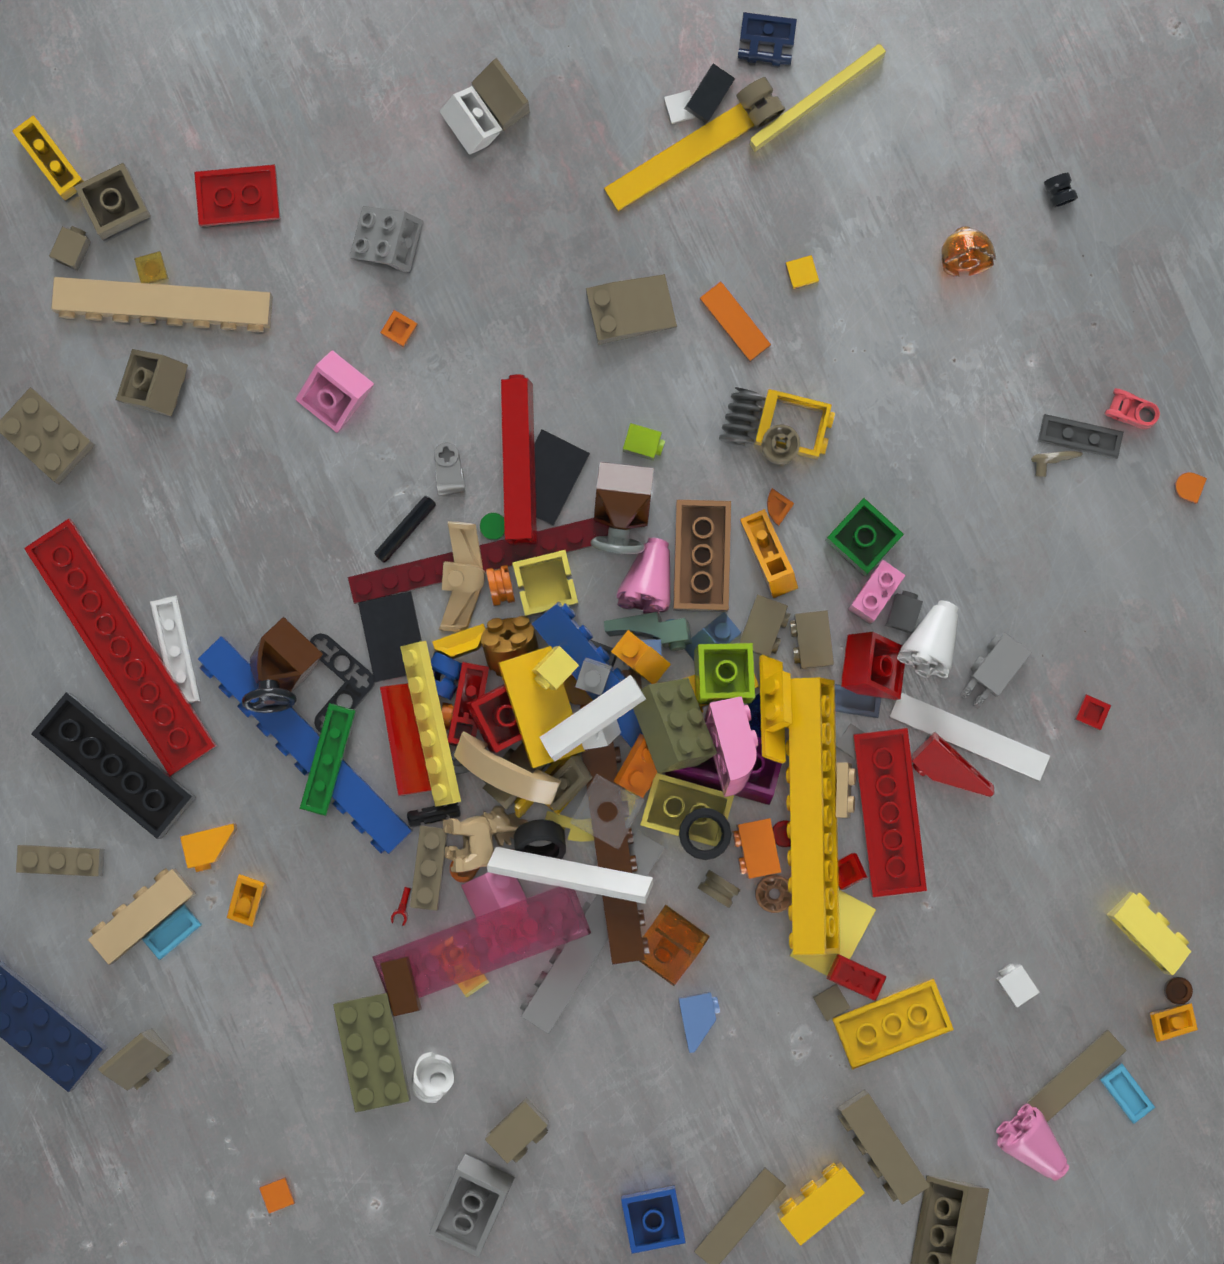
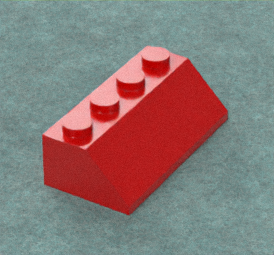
(404, 740)

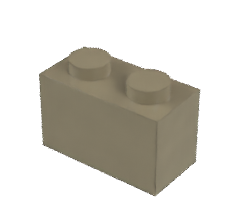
(764, 624)
(813, 639)

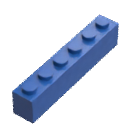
(561, 630)

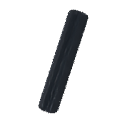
(405, 528)

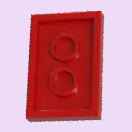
(237, 195)

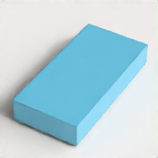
(172, 932)
(1127, 1093)

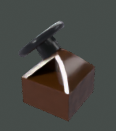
(279, 666)

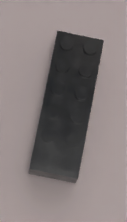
(113, 765)

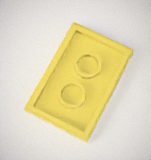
(853, 921)

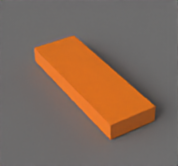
(735, 321)

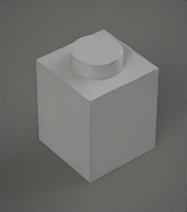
(593, 676)

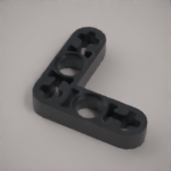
(349, 686)

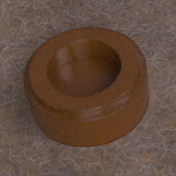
(1178, 990)

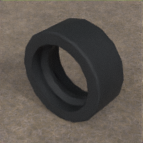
(725, 830)
(537, 831)

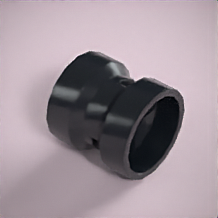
(1060, 189)

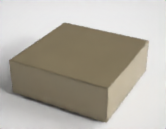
(831, 1002)

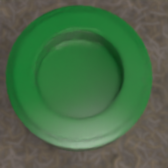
(492, 526)

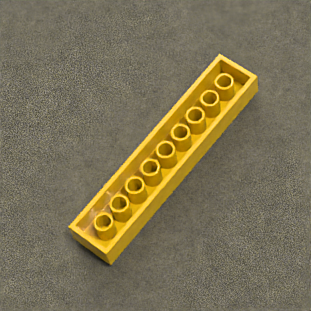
(813, 818)

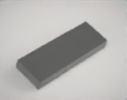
(1080, 436)

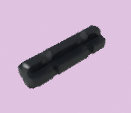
(433, 814)

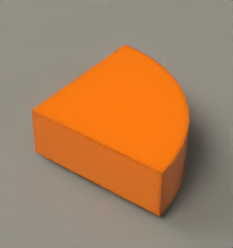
(778, 506)

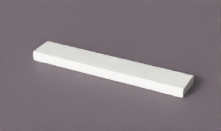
(970, 736)
(570, 875)

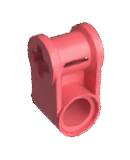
(1130, 409)

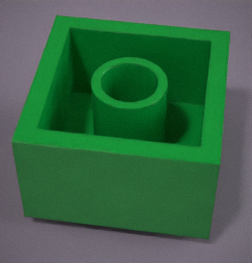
(864, 537)

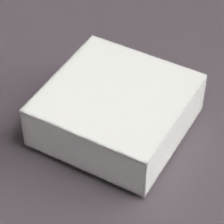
(675, 107)

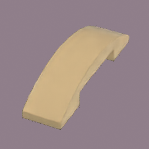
(503, 774)

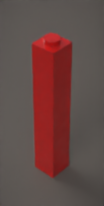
(518, 460)

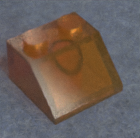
(672, 945)

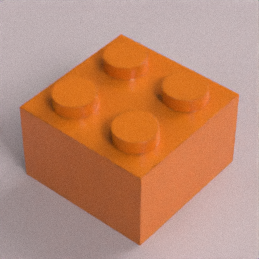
(757, 848)

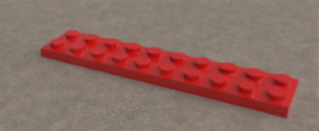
(120, 647)

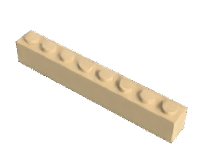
(162, 303)

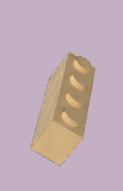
(142, 916)

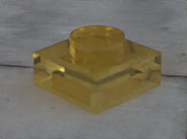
(151, 268)

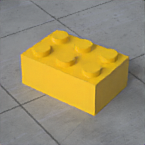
(819, 1202)

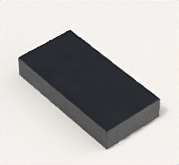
(709, 93)

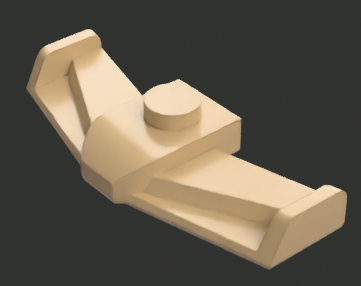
(462, 577)

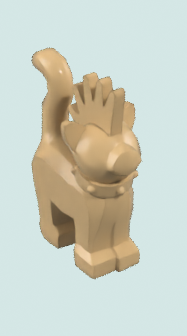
(477, 837)

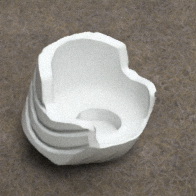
(432, 1077)

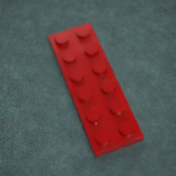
(889, 812)

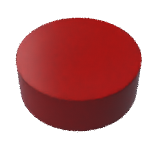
(780, 834)

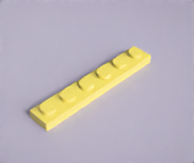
(430, 723)

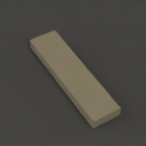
(1077, 1075)
(740, 1217)

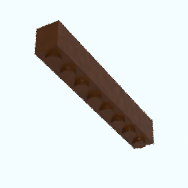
(621, 915)

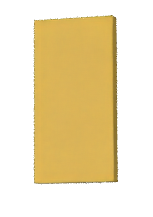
(533, 706)
(892, 1023)

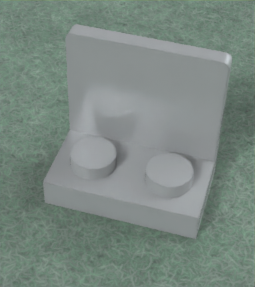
(386, 237)

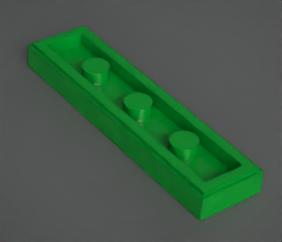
(327, 759)

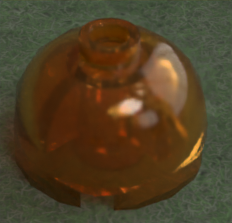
(966, 251)

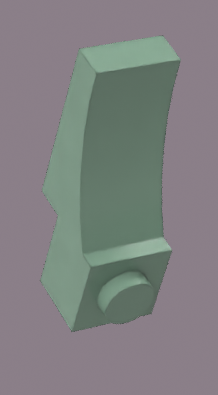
(673, 633)

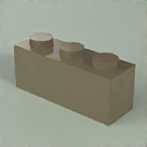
(60, 860)
(429, 868)

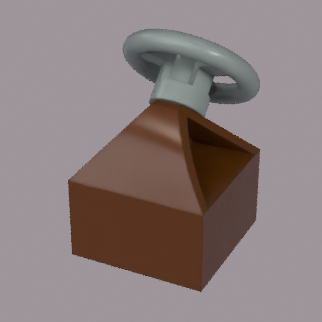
(622, 504)

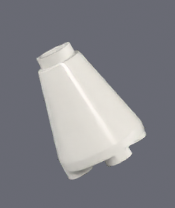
(933, 642)

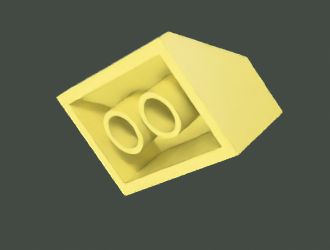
(1150, 933)

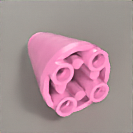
(648, 579)
(1033, 1143)

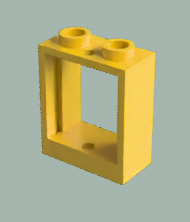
(826, 420)

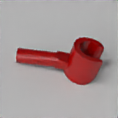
(402, 906)

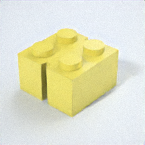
(545, 582)

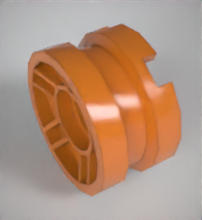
(500, 585)

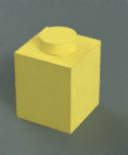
(554, 668)

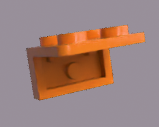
(638, 769)

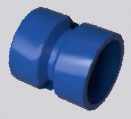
(450, 669)

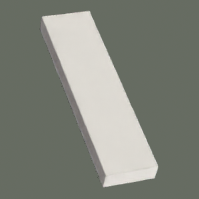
(175, 645)
(592, 718)

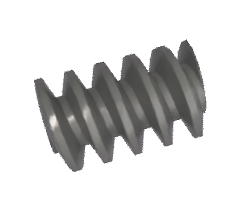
(742, 417)

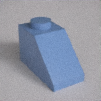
(698, 1017)

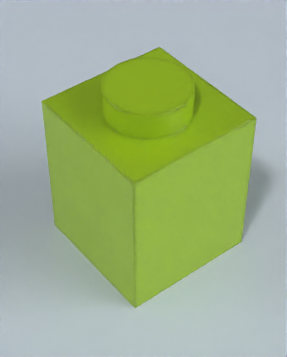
(643, 442)

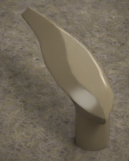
(1052, 457)

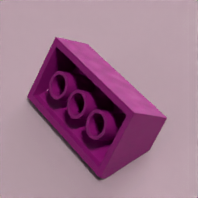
(760, 784)

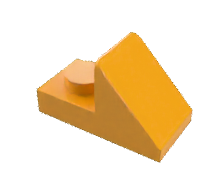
(641, 657)
(246, 900)
(1173, 1022)

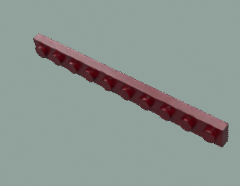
(493, 555)

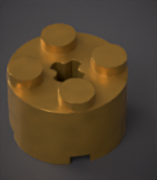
(507, 639)

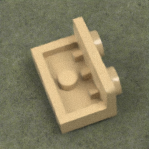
(844, 801)

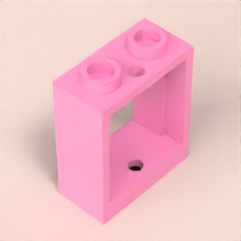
(869, 600)

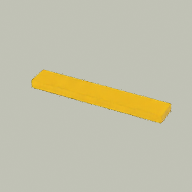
(679, 157)

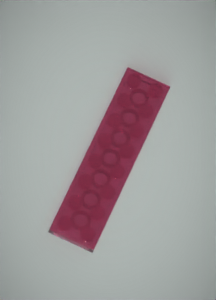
(491, 940)

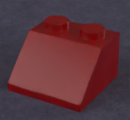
(873, 666)

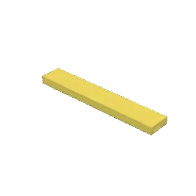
(817, 97)

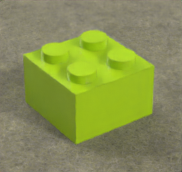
(724, 672)

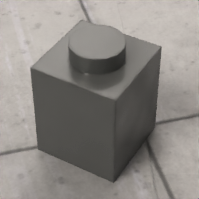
(904, 612)

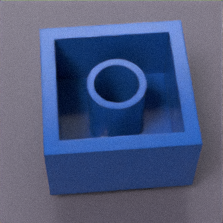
(653, 1219)

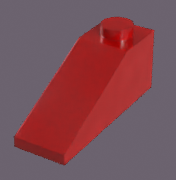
(470, 686)
(947, 766)

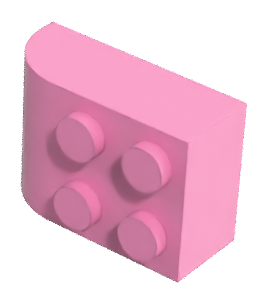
(733, 741)

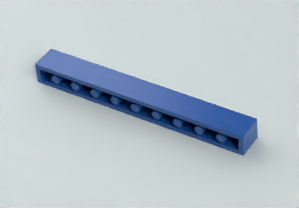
(301, 740)

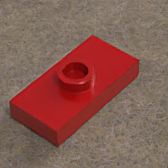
(856, 977)

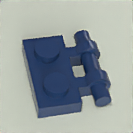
(770, 31)

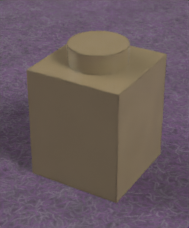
(70, 247)

